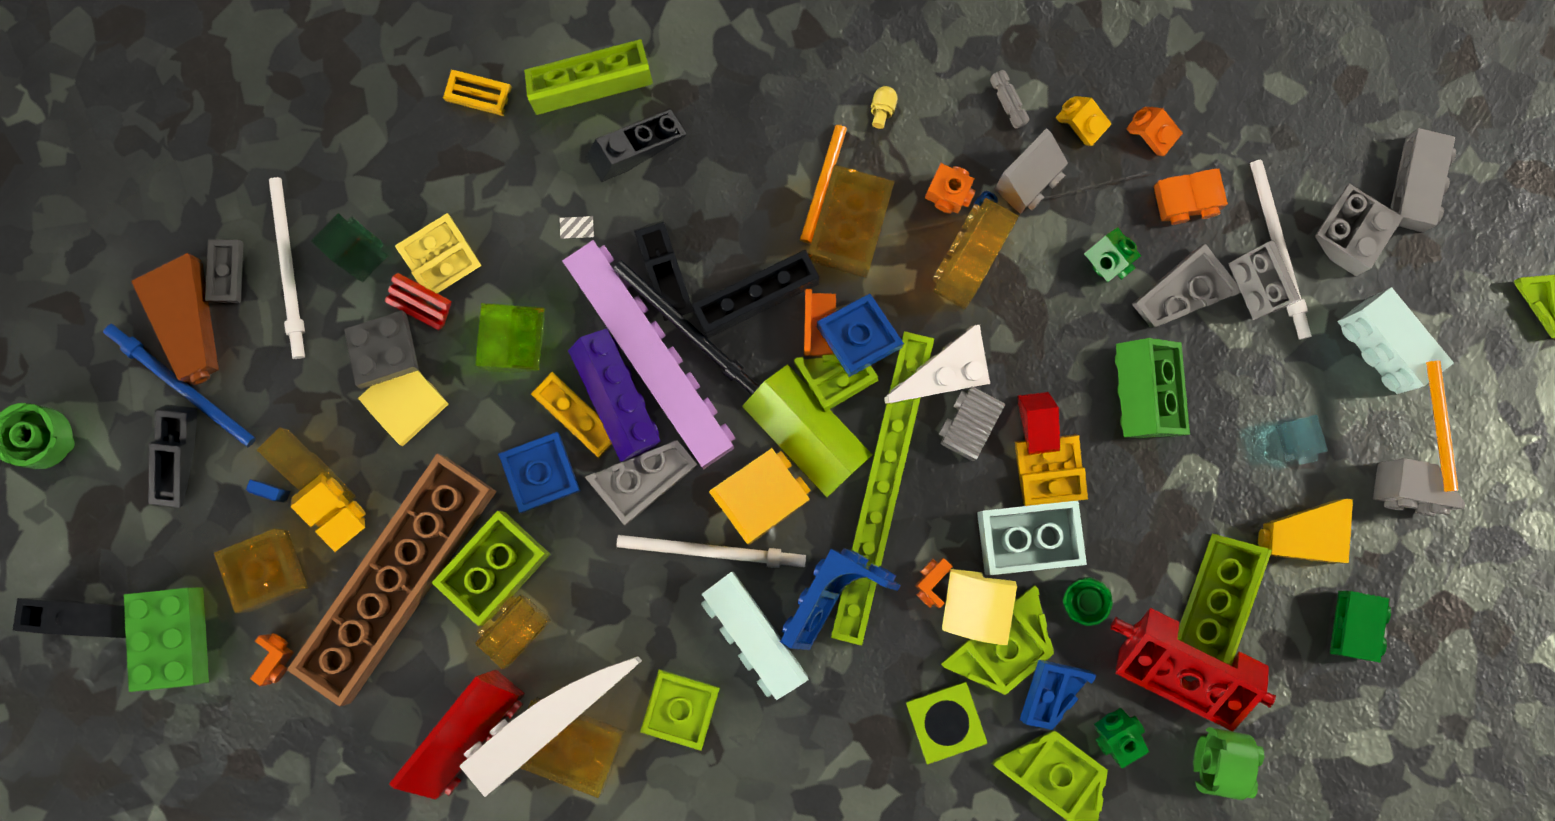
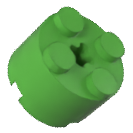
(34, 436)
(1227, 764)

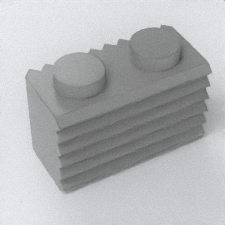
(971, 423)

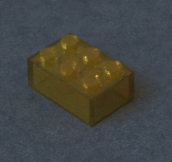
(850, 221)
(973, 252)
(579, 755)

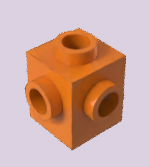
(951, 189)

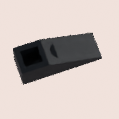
(633, 144)
(69, 618)

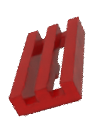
(418, 306)

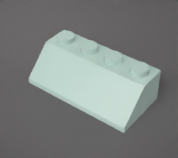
(754, 636)

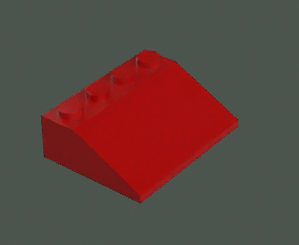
(436, 762)

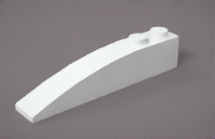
(529, 732)

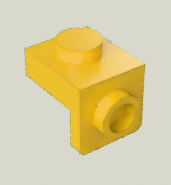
(1084, 118)

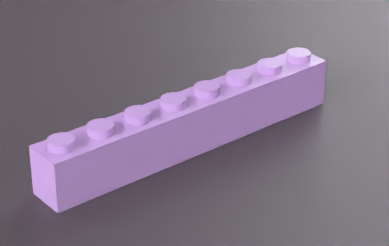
(649, 355)

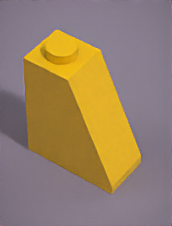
(1311, 534)

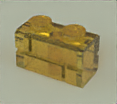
(512, 631)

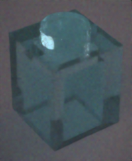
(1302, 439)

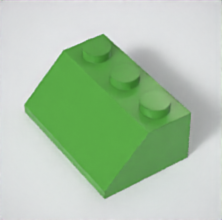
(1152, 388)

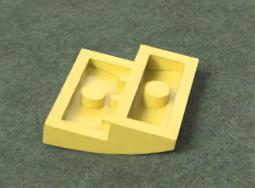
(438, 254)
(404, 405)
(979, 607)

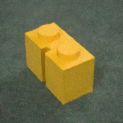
(325, 506)

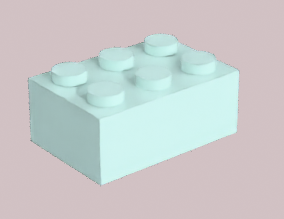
(1393, 341)
(1031, 538)

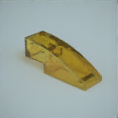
(296, 461)

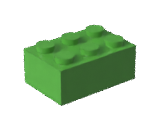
(166, 639)

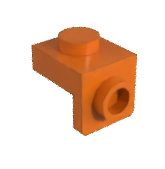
(1155, 128)
(933, 573)
(273, 665)

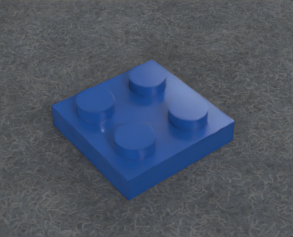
(859, 334)
(539, 472)

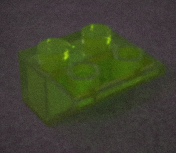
(509, 338)

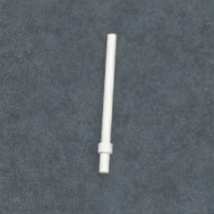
(1299, 308)
(294, 325)
(772, 557)

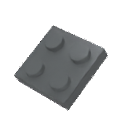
(381, 349)

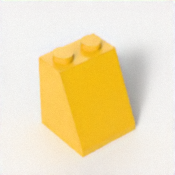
(761, 495)

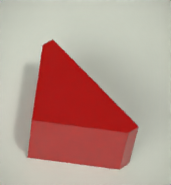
(1040, 422)

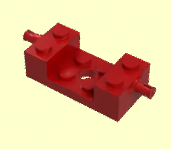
(1160, 661)

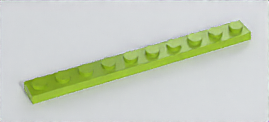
(881, 491)

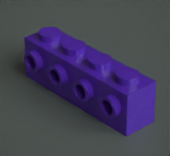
(614, 394)

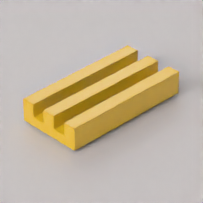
(502, 99)

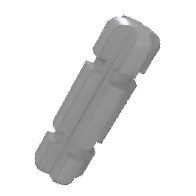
(1009, 99)

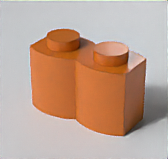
(1190, 196)

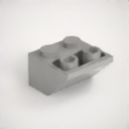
(1356, 230)
(1264, 280)
(1414, 486)

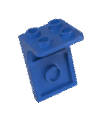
(817, 601)

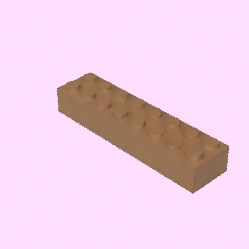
(391, 581)

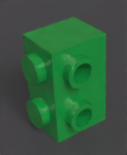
(1360, 626)

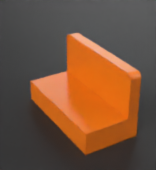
(816, 308)

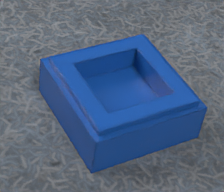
(267, 491)

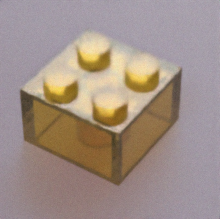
(260, 570)

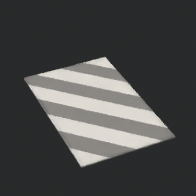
(576, 227)

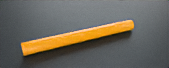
(821, 188)
(1442, 426)

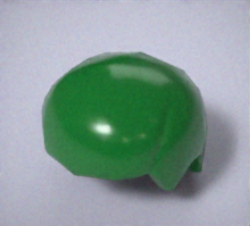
(1088, 601)

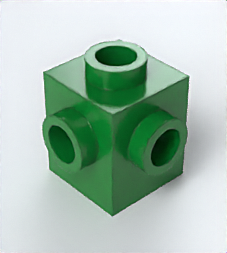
(1113, 255)
(1121, 737)

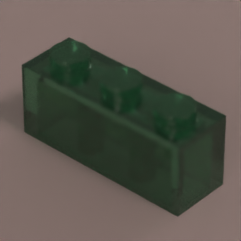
(350, 246)

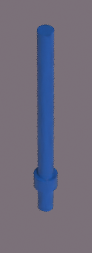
(134, 349)

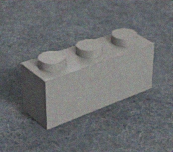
(1423, 179)

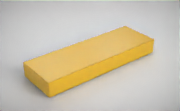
(573, 413)

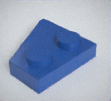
(1053, 693)

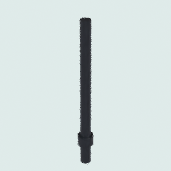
(731, 368)

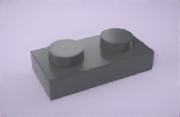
(224, 271)

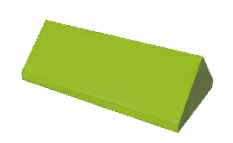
(587, 77)
(805, 432)
(1223, 596)

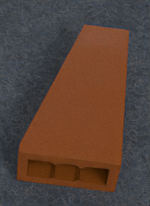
(181, 316)

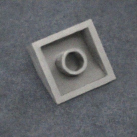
(1032, 173)

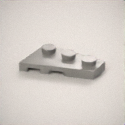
(1186, 288)
(641, 480)

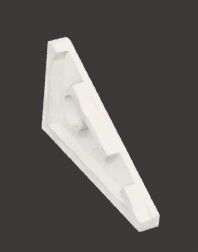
(954, 368)

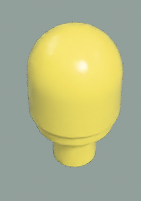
(883, 105)

